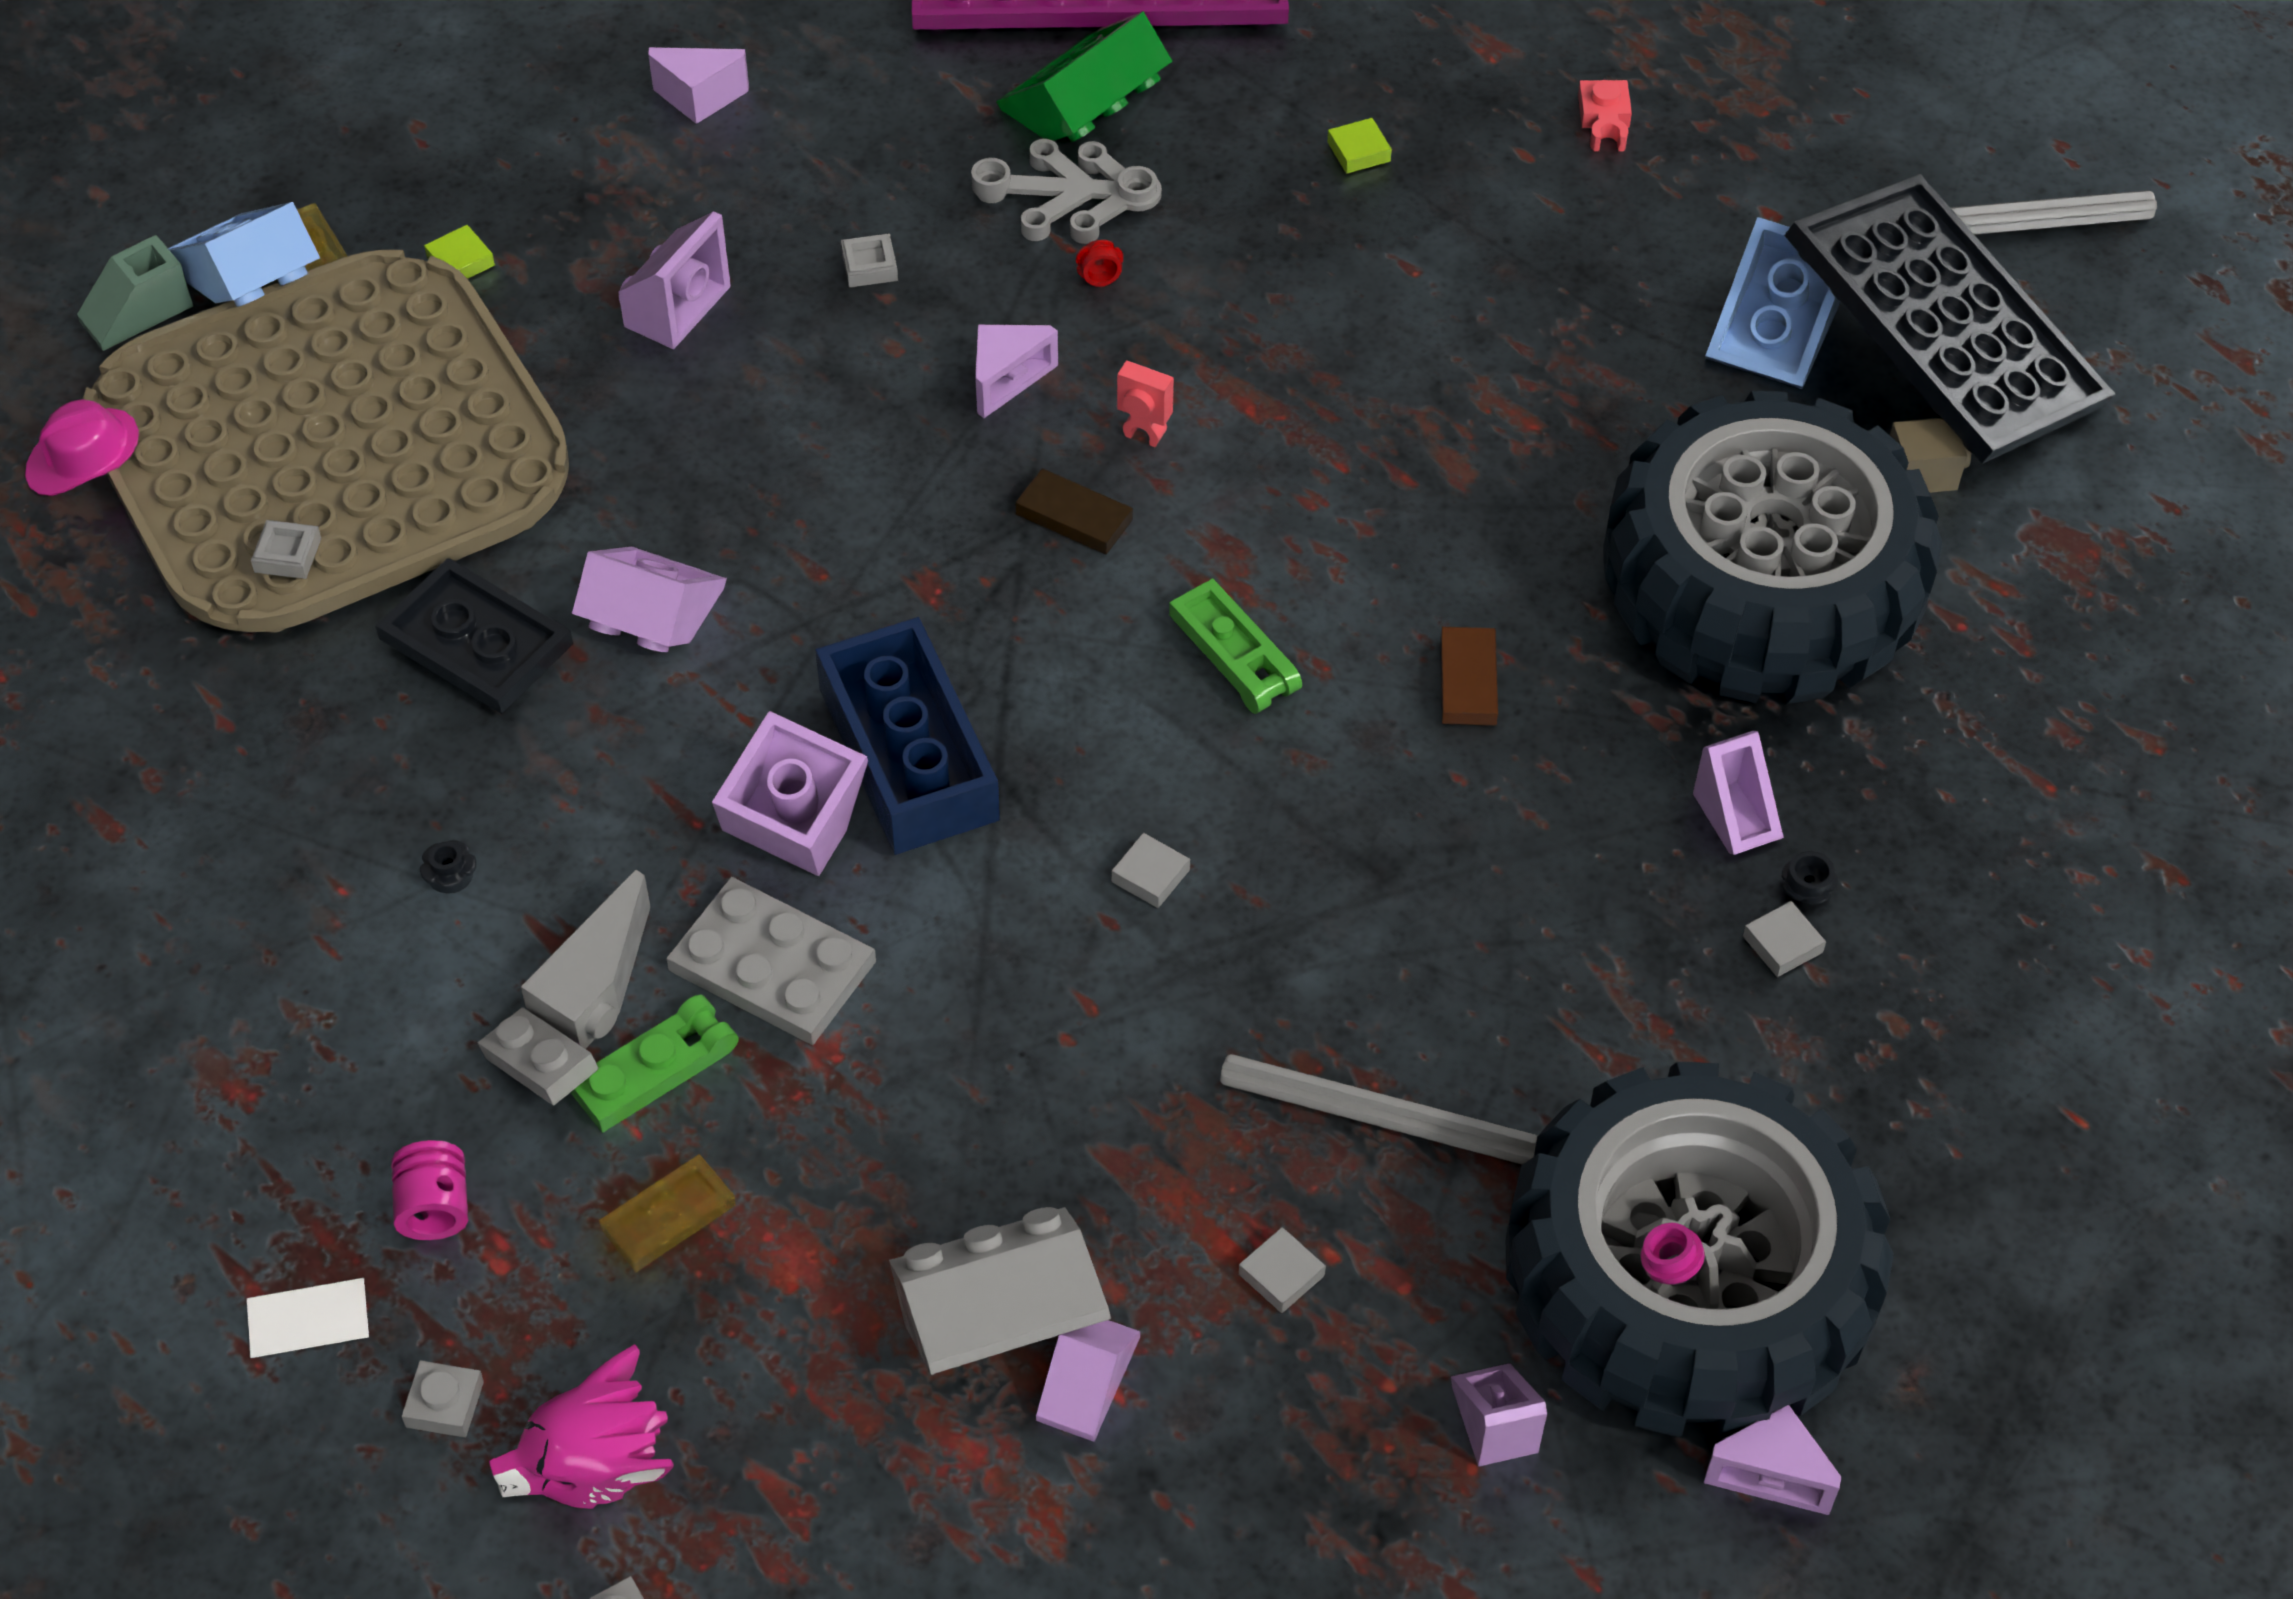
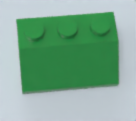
(1089, 80)

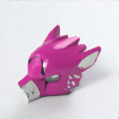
(588, 1439)

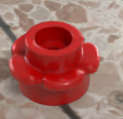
(1099, 262)

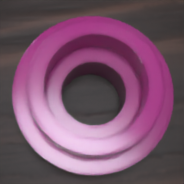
(1665, 1242)

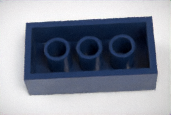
(921, 750)

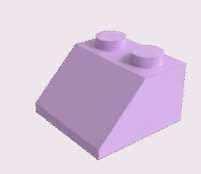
(678, 282)
(645, 596)
(791, 793)

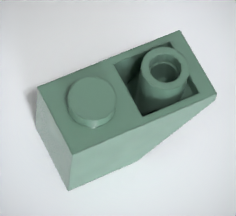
(134, 293)

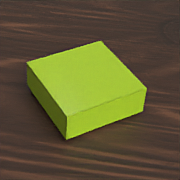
(1359, 145)
(462, 251)

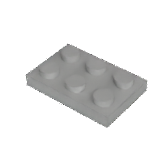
(771, 960)

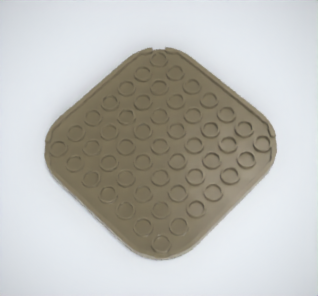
(337, 404)

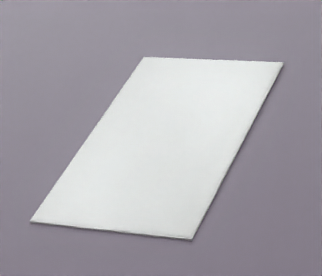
(307, 1317)

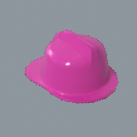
(79, 445)

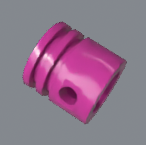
(430, 1181)

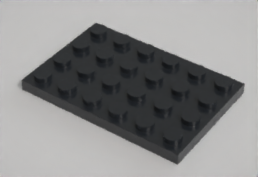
(1950, 317)

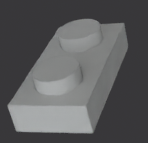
(538, 1056)

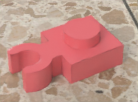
(1606, 110)
(1147, 398)

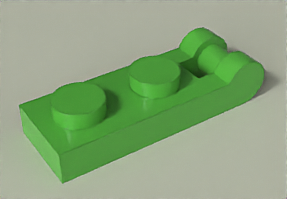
(1235, 645)
(655, 1063)

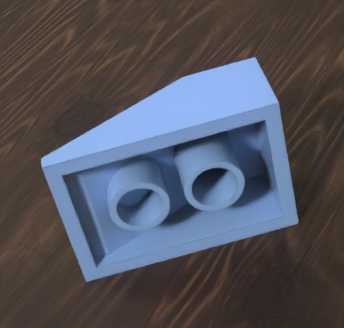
(247, 253)
(1773, 311)

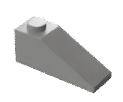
(589, 973)

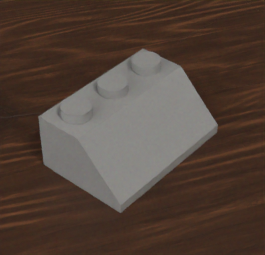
(998, 1289)

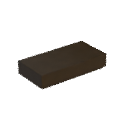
(1074, 511)

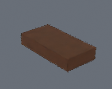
(1468, 676)

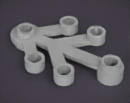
(1126, 188)

